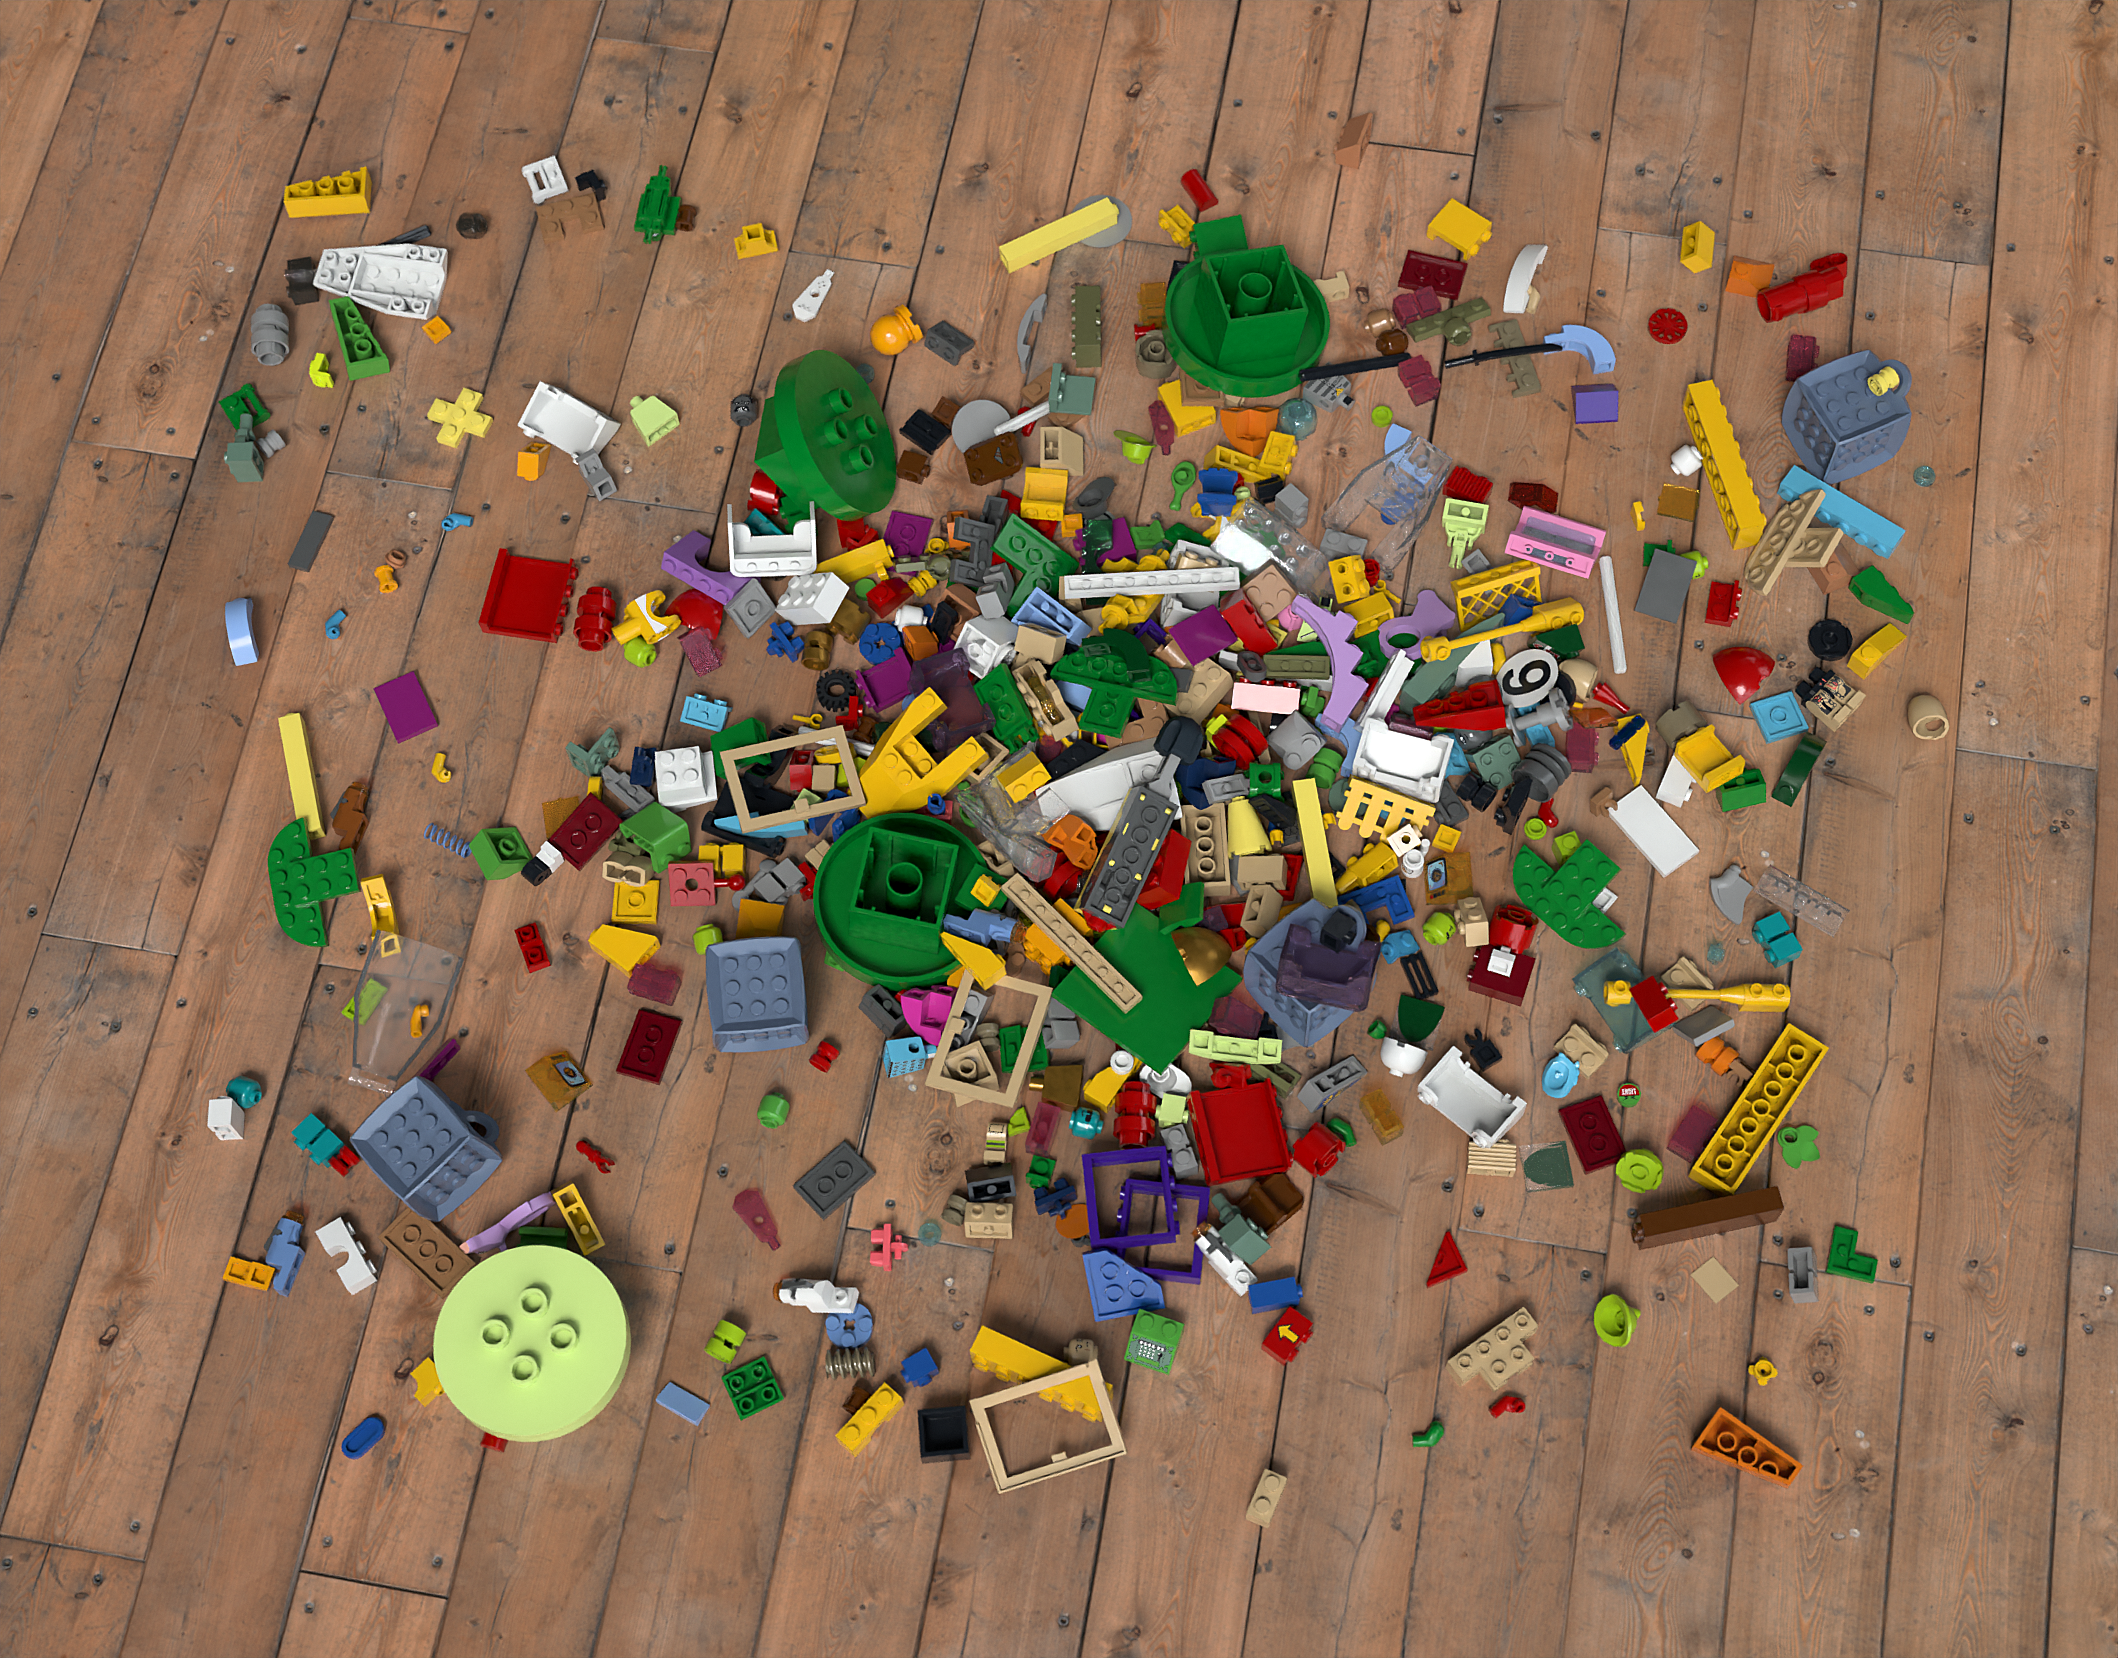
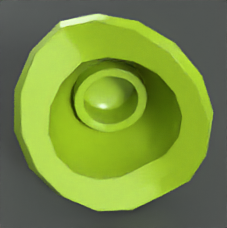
(1615, 1320)

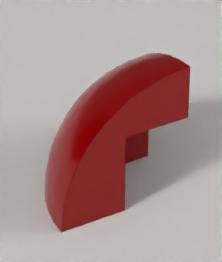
(696, 610)
(1742, 670)
(1235, 933)

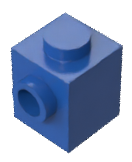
(919, 1368)

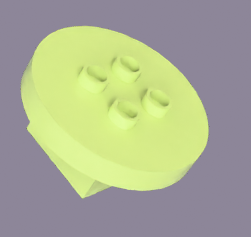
(532, 1343)

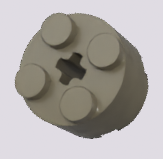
(1153, 356)
(1679, 723)

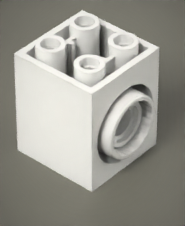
(988, 643)

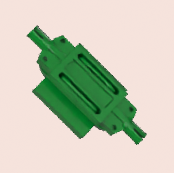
(657, 208)

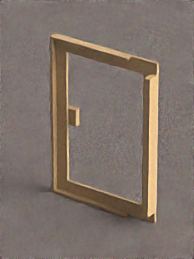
(802, 809)
(956, 1025)
(1061, 1463)

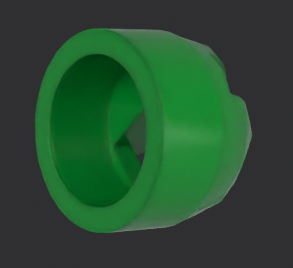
(1377, 1030)

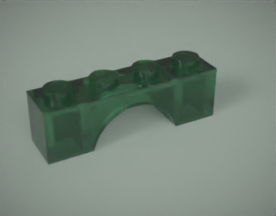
(1098, 540)

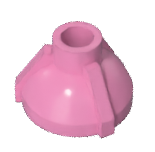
(1289, 620)

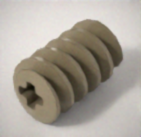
(850, 1363)

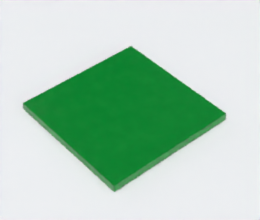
(1170, 1003)

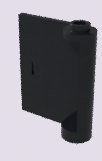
(757, 800)

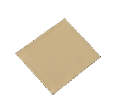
(1714, 1280)

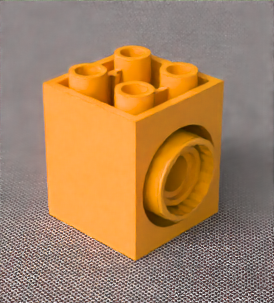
(1044, 951)

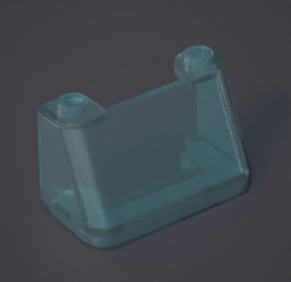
(1625, 1020)

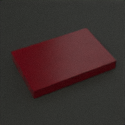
(1429, 270)
(585, 831)
(649, 1047)
(1592, 1134)

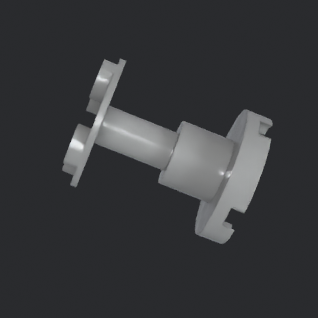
(1545, 714)

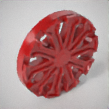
(1667, 326)

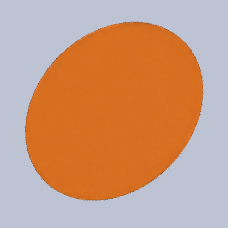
(1075, 1223)

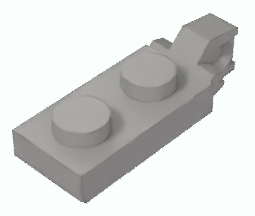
(1226, 788)
(632, 795)

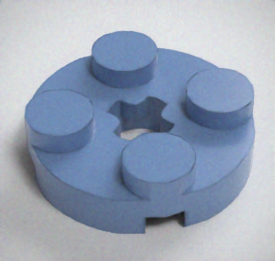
(850, 1339)

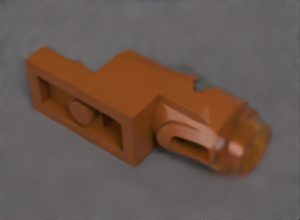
(349, 816)

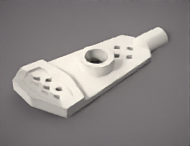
(806, 306)

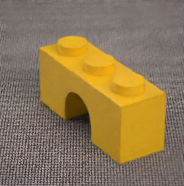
(859, 1429)

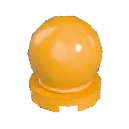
(892, 332)

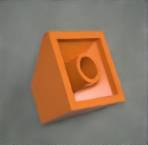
(1748, 276)

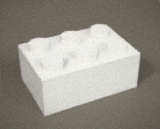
(812, 598)

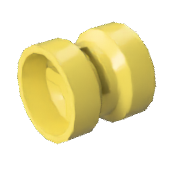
(1881, 382)

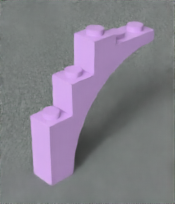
(1344, 658)

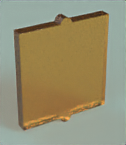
(1593, 718)

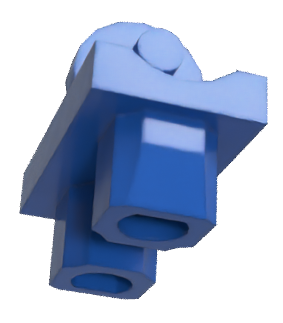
(780, 634)

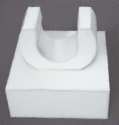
(1501, 961)

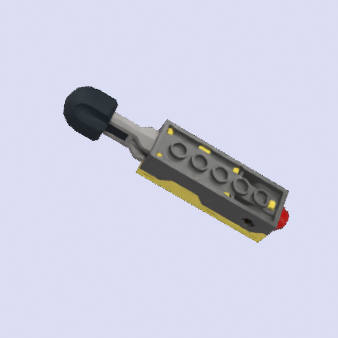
(1137, 832)

